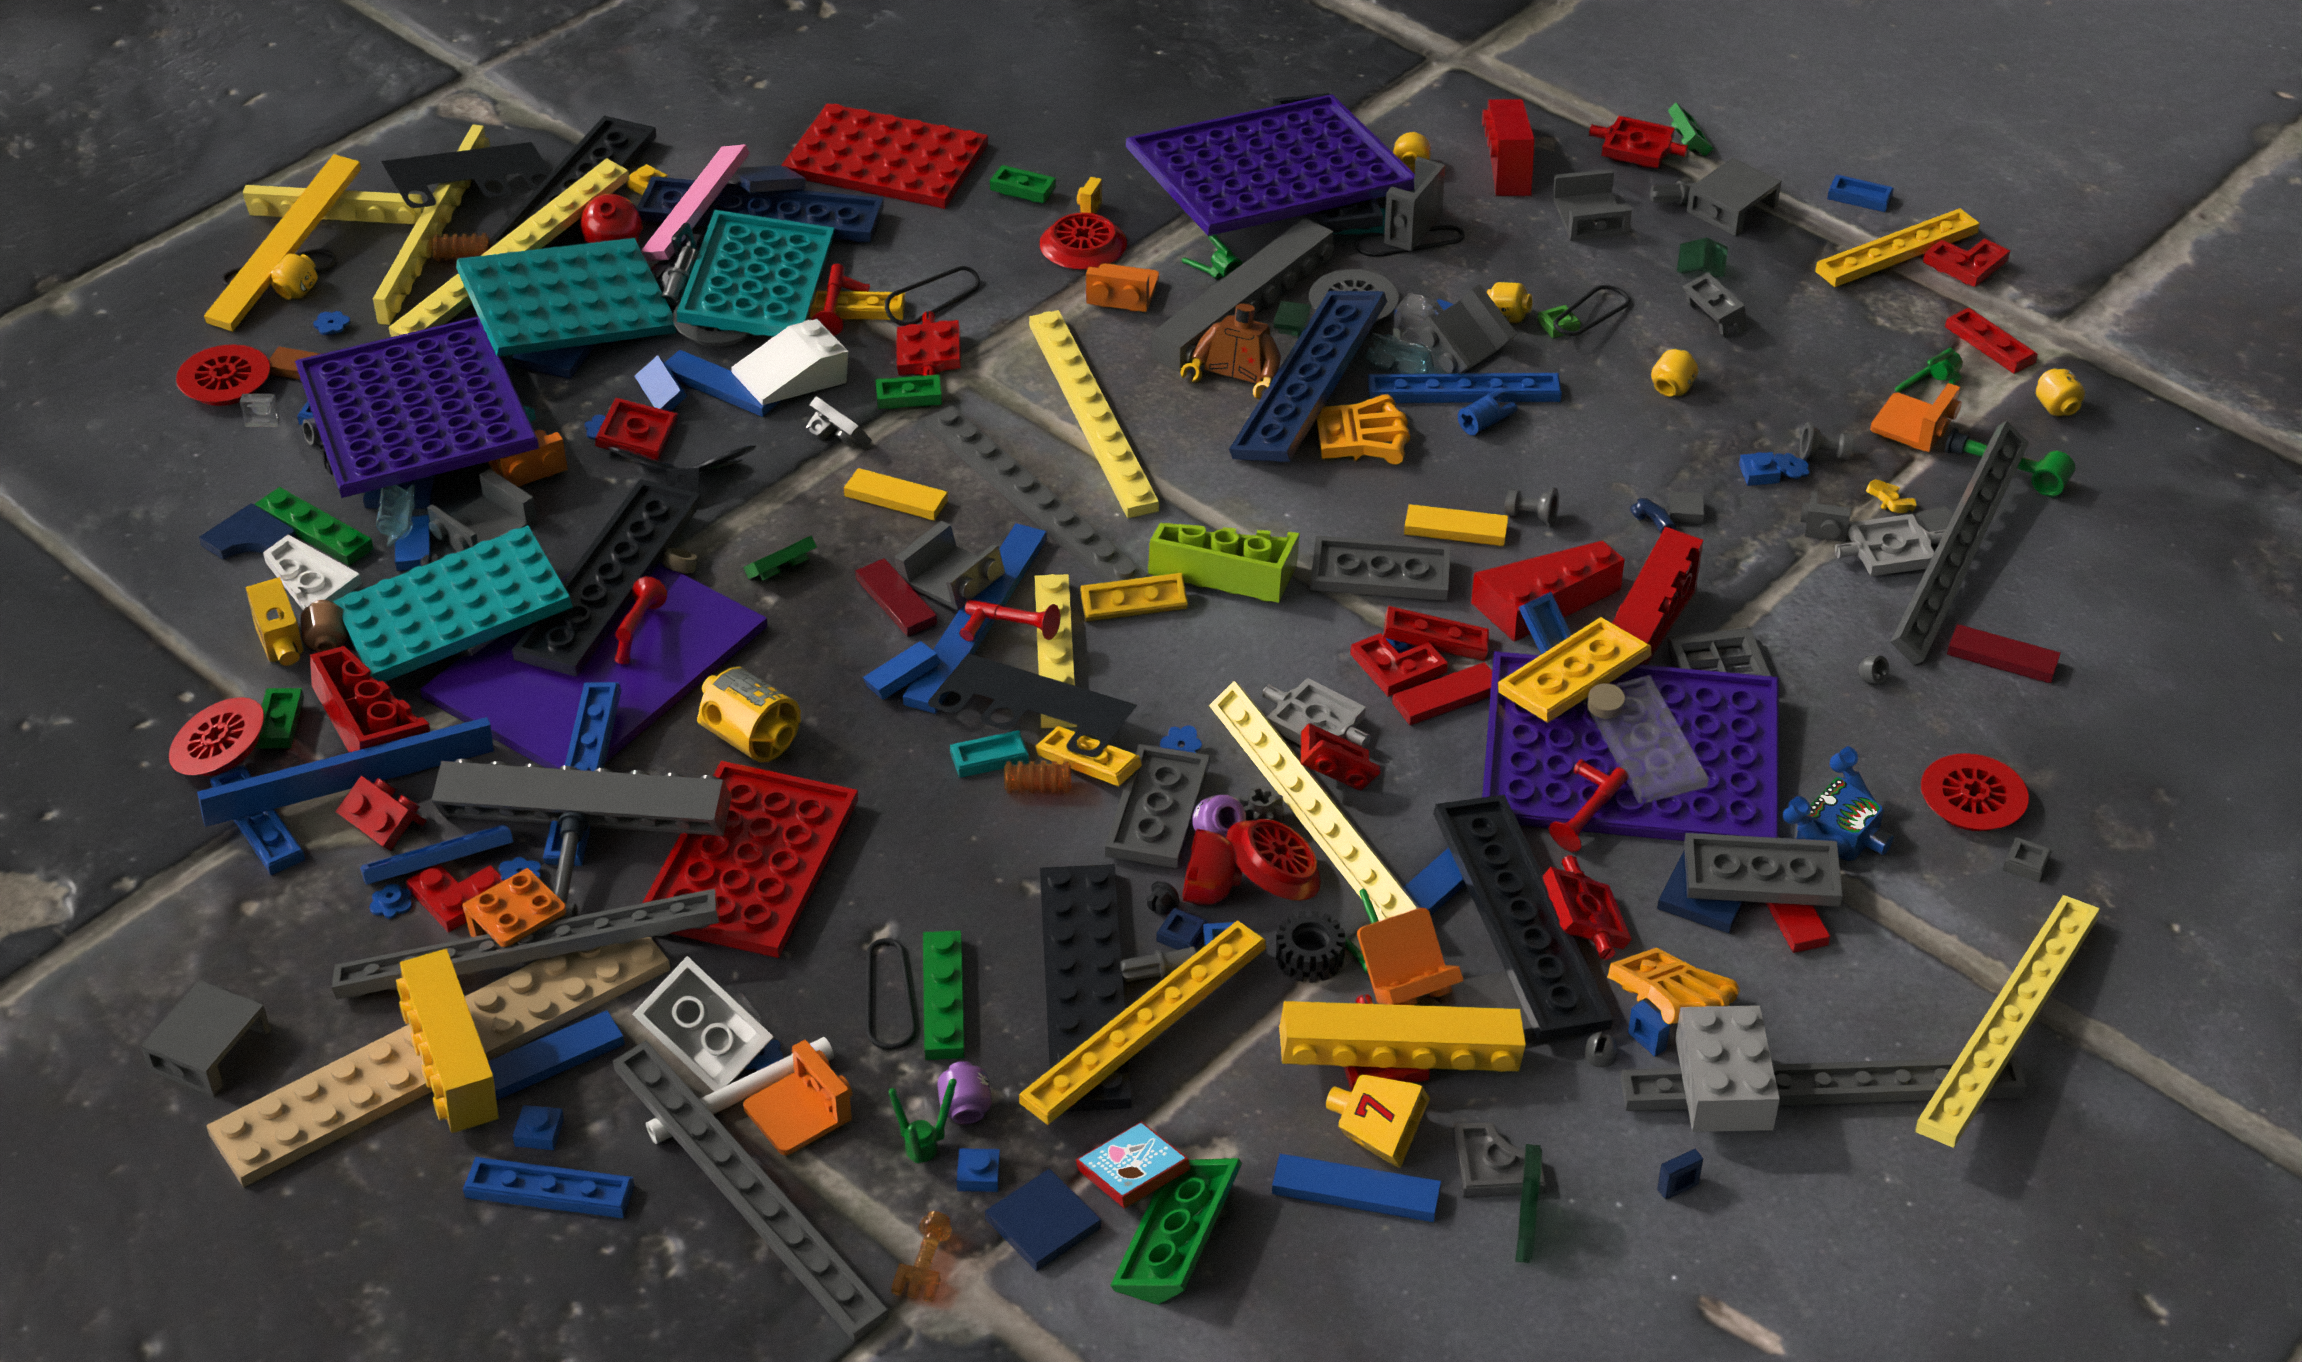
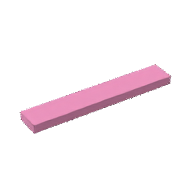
(696, 200)

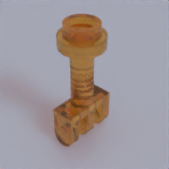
(935, 1228)

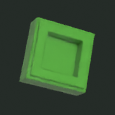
(1568, 323)

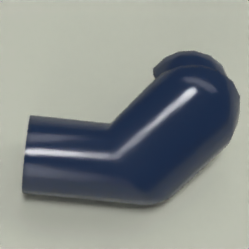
(1659, 515)

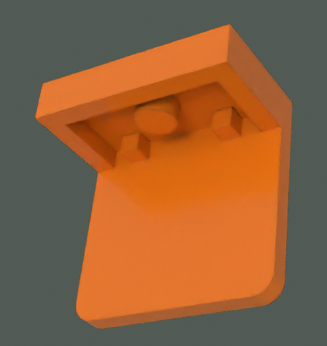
(1120, 286)
(1917, 421)
(533, 464)
(513, 909)
(1406, 958)
(803, 1103)

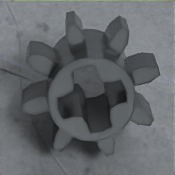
(1263, 804)

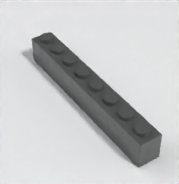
(1253, 283)
(601, 795)

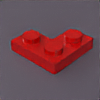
(1968, 266)
(1396, 670)
(444, 895)

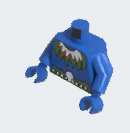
(1842, 812)

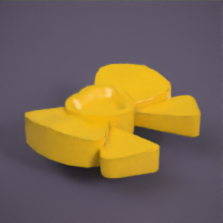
(1890, 498)

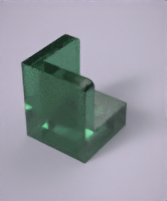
(1704, 256)
(1292, 318)

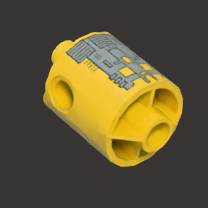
(749, 714)

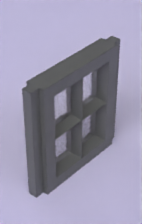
(1719, 651)

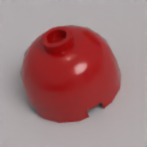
(610, 218)
(1210, 869)

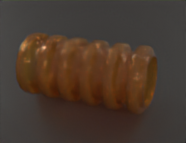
(459, 247)
(1037, 777)

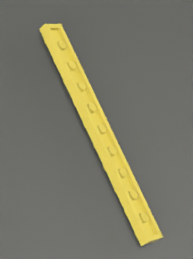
(530, 235)
(419, 242)
(1094, 415)
(1311, 803)
(2006, 1022)

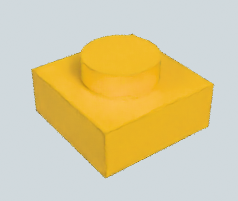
(641, 177)
(1090, 196)

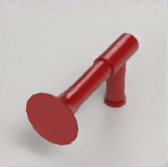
(828, 316)
(648, 594)
(1046, 621)
(1567, 833)

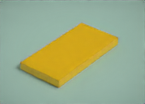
(1573, 668)

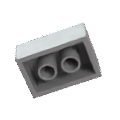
(1726, 1068)

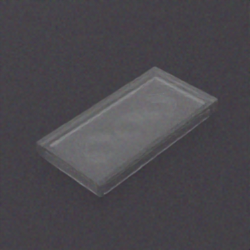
(1650, 744)

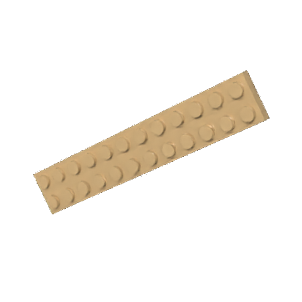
(390, 1074)

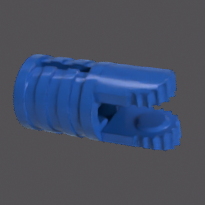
(1484, 412)

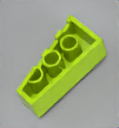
(1225, 560)

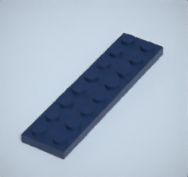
(850, 215)
(1308, 376)

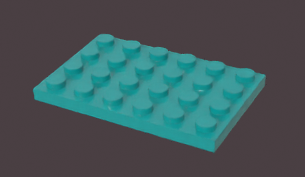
(755, 274)
(565, 296)
(452, 604)

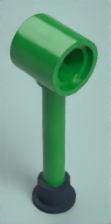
(2048, 474)

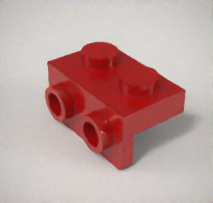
(1337, 757)
(378, 812)

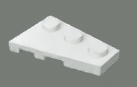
(309, 573)

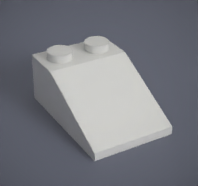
(794, 363)
(702, 1025)

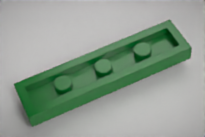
(317, 526)
(943, 995)

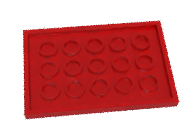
(886, 155)
(767, 860)

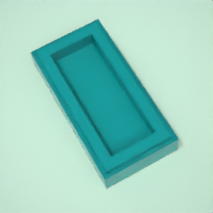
(988, 753)

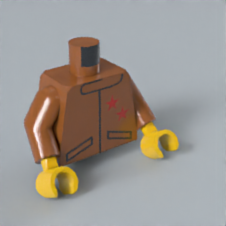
(1238, 350)

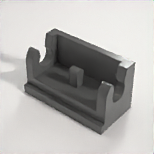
(1717, 303)

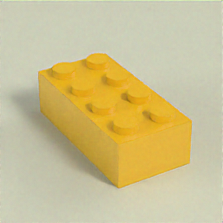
(446, 1041)

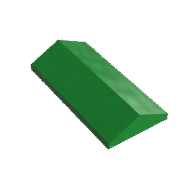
(1175, 1231)

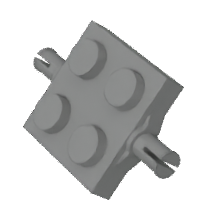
(1890, 544)
(1317, 706)

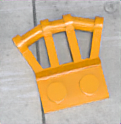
(1361, 430)
(1672, 983)

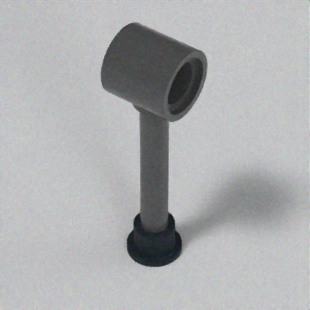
(572, 831)

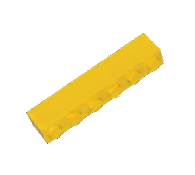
(1401, 1036)

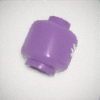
(1218, 814)
(971, 1094)

